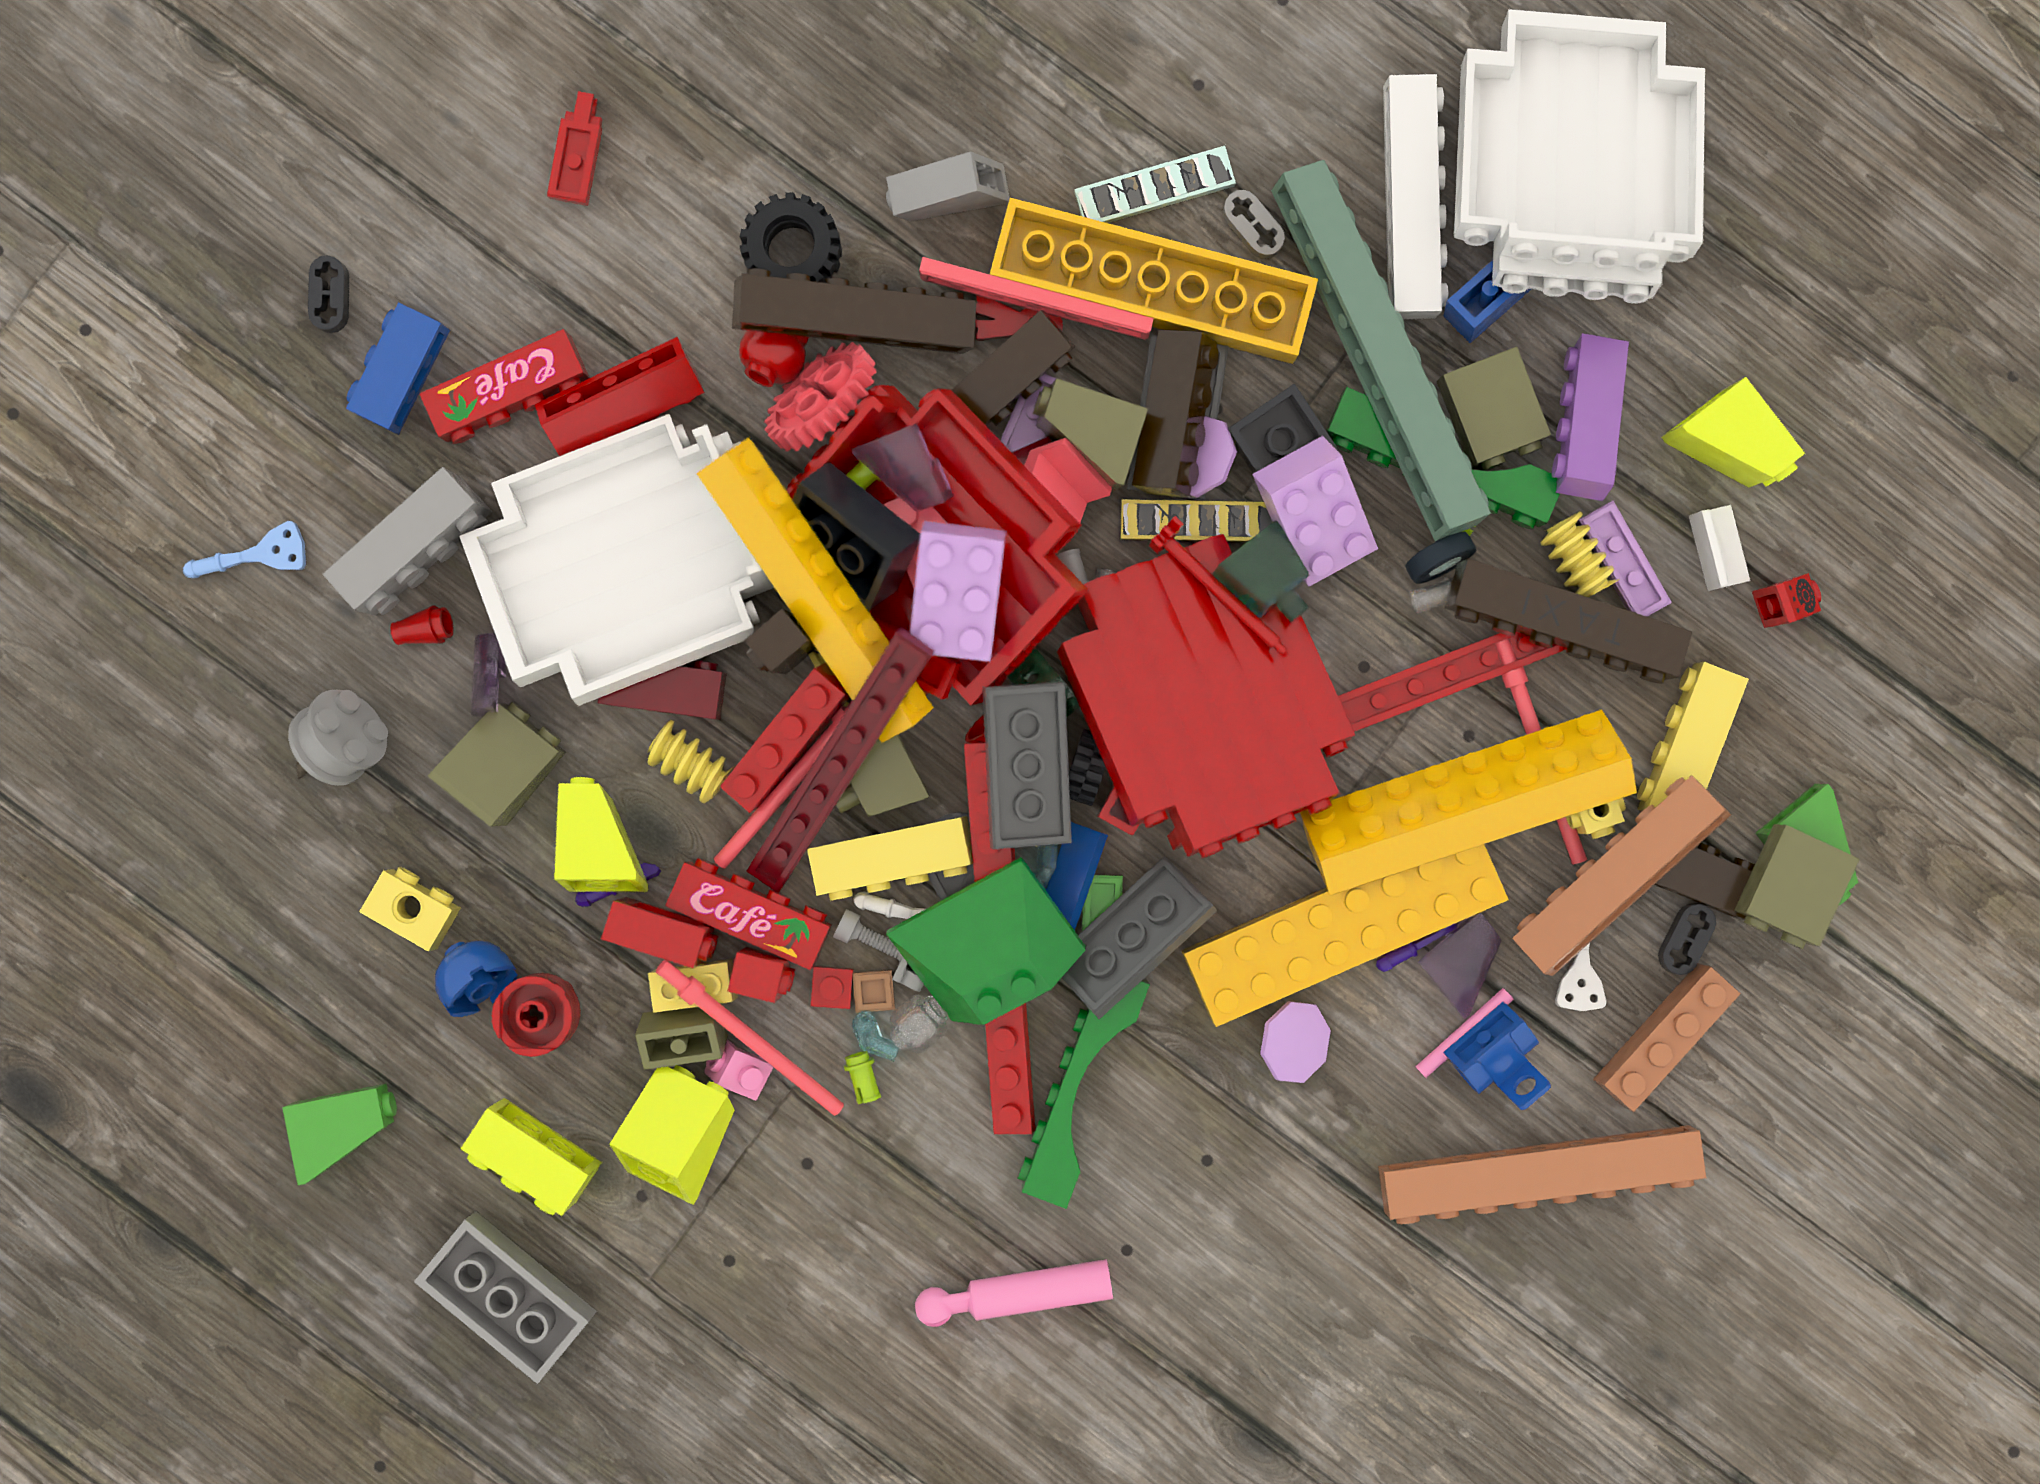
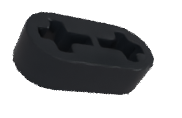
(319, 294)
(1695, 943)

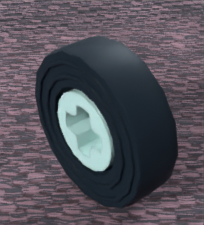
(1440, 557)

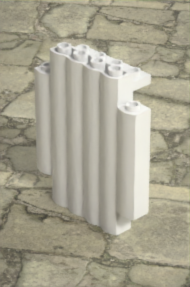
(1580, 156)
(615, 562)

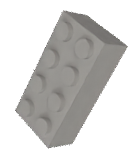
(408, 543)
(505, 1296)

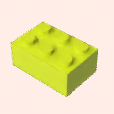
(530, 1157)

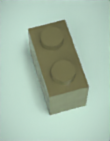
(679, 1038)

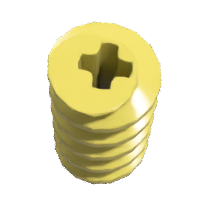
(1578, 556)
(687, 762)

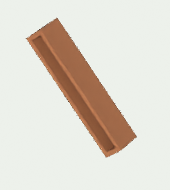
(1621, 875)

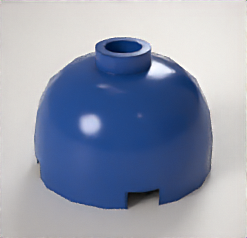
(471, 975)

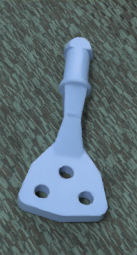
(263, 553)

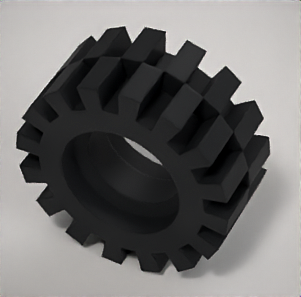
(1086, 770)

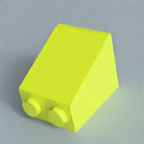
(1738, 437)
(592, 842)
(674, 1132)

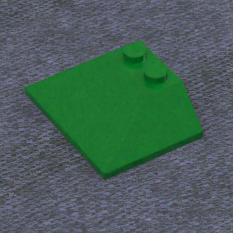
(989, 945)

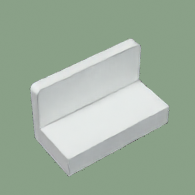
(1719, 547)

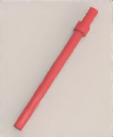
(1516, 682)
(777, 796)
(693, 993)

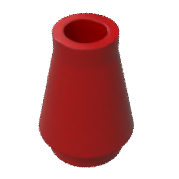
(424, 627)

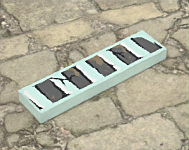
(1156, 186)

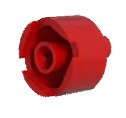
(520, 1030)

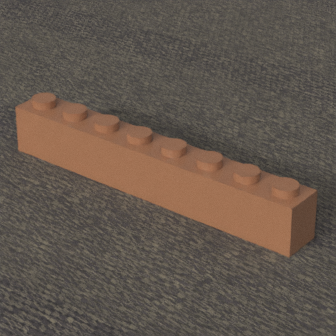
(1542, 1173)

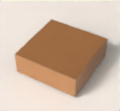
(874, 990)

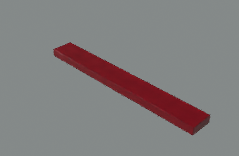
(840, 759)

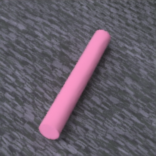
(1437, 1057)

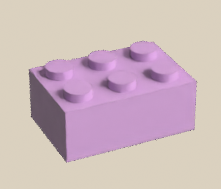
(1317, 508)
(957, 589)

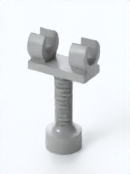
(851, 928)

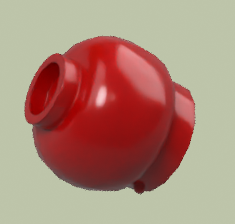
(772, 357)

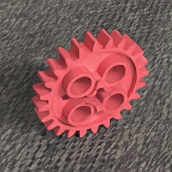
(820, 396)

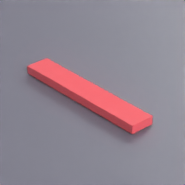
(1035, 298)

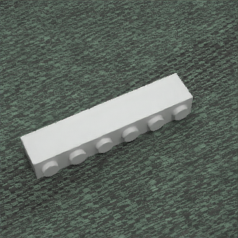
(1413, 195)

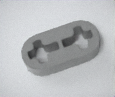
(1260, 218)

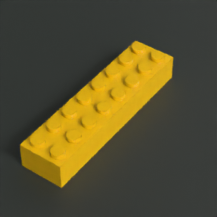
(1156, 277)
(1469, 801)
(1337, 932)

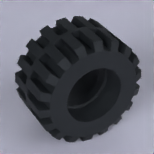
(785, 214)

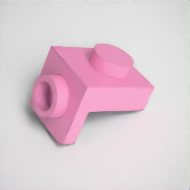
(739, 1071)

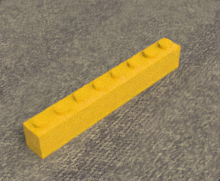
(804, 574)

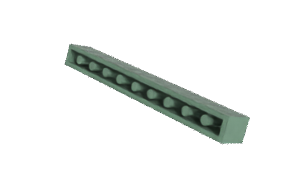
(1380, 350)

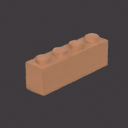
(1666, 1036)

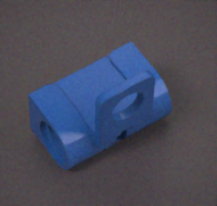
(1496, 1053)

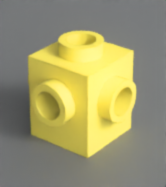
(1588, 823)

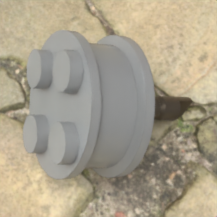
(337, 738)

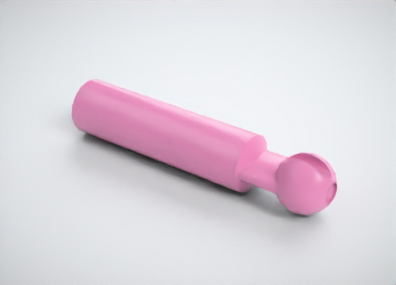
(1018, 1293)

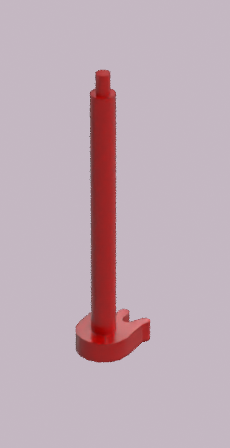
(1166, 540)

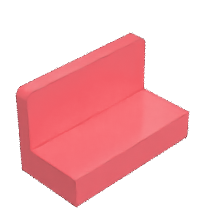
(1067, 476)

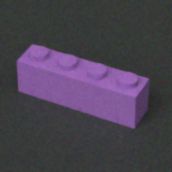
(1591, 417)

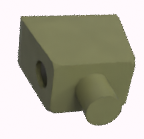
(884, 780)

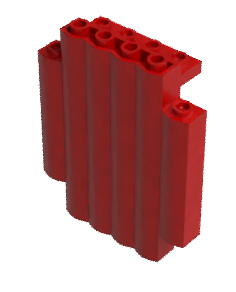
(988, 493)
(1200, 708)

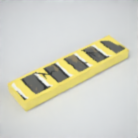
(1201, 519)

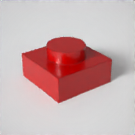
(832, 987)

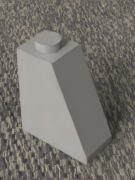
(947, 187)

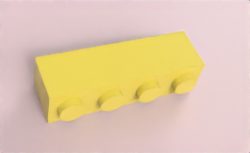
(1695, 730)
(892, 856)

